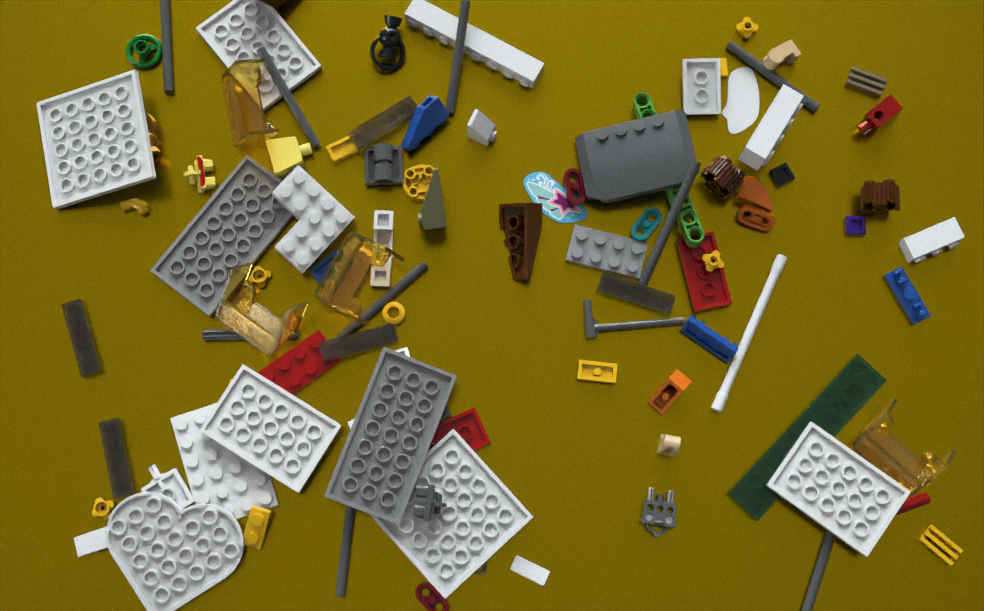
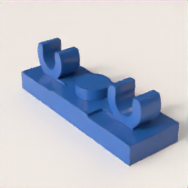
(907, 295)
(709, 339)

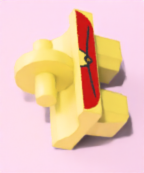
(203, 183)

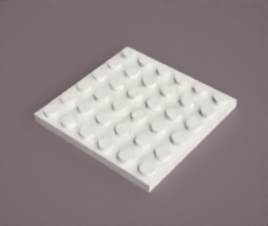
(96, 140)
(472, 527)

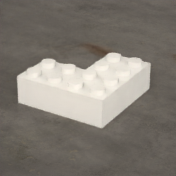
(772, 128)
(319, 219)

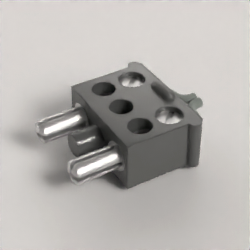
(659, 519)

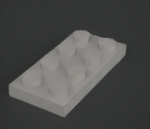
(606, 252)

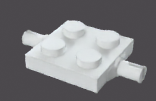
(170, 485)

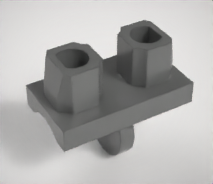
(425, 511)

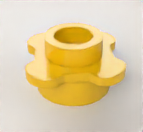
(741, 27)
(710, 266)
(253, 278)
(97, 509)

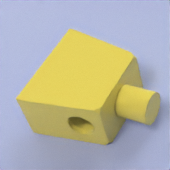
(287, 154)

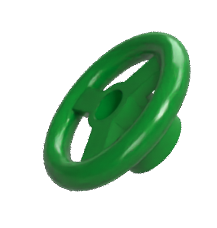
(138, 44)

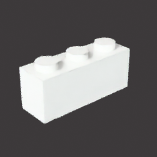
(931, 240)

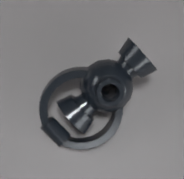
(389, 38)

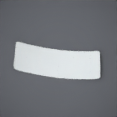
(529, 570)

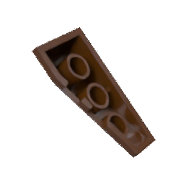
(522, 231)

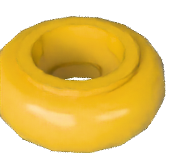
(391, 305)

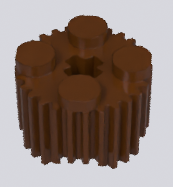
(722, 176)
(880, 197)

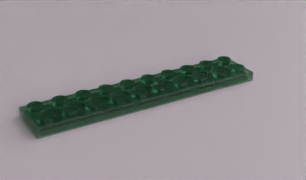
(829, 411)

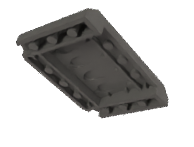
(635, 156)

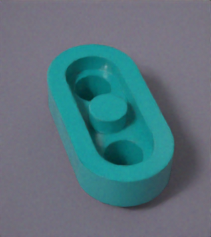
(645, 224)

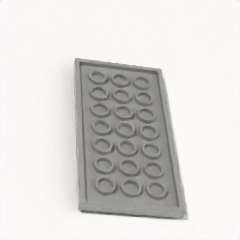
(224, 234)
(390, 436)

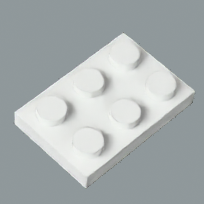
(701, 86)

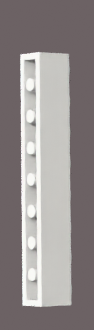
(477, 43)

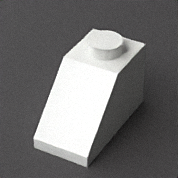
(481, 128)

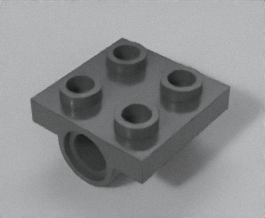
(383, 164)

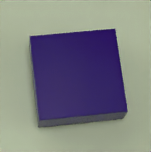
(855, 226)

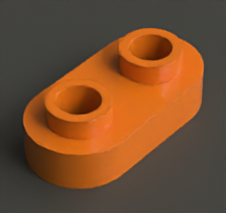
(756, 217)

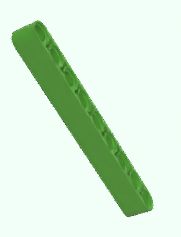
(687, 210)

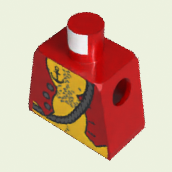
(885, 112)

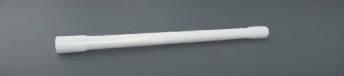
(722, 395)

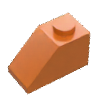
(753, 193)
(669, 391)

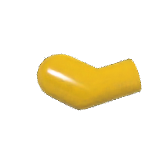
(135, 203)

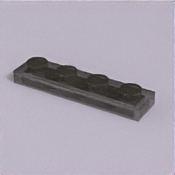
(383, 123)
(636, 293)
(81, 338)
(358, 342)
(116, 458)

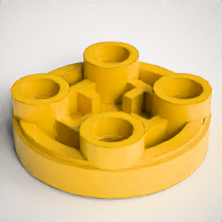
(416, 181)

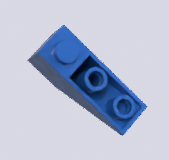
(426, 118)

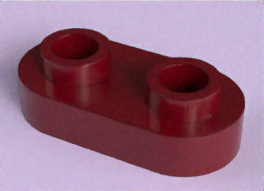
(574, 188)
(432, 599)

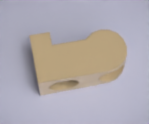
(785, 52)
(669, 445)

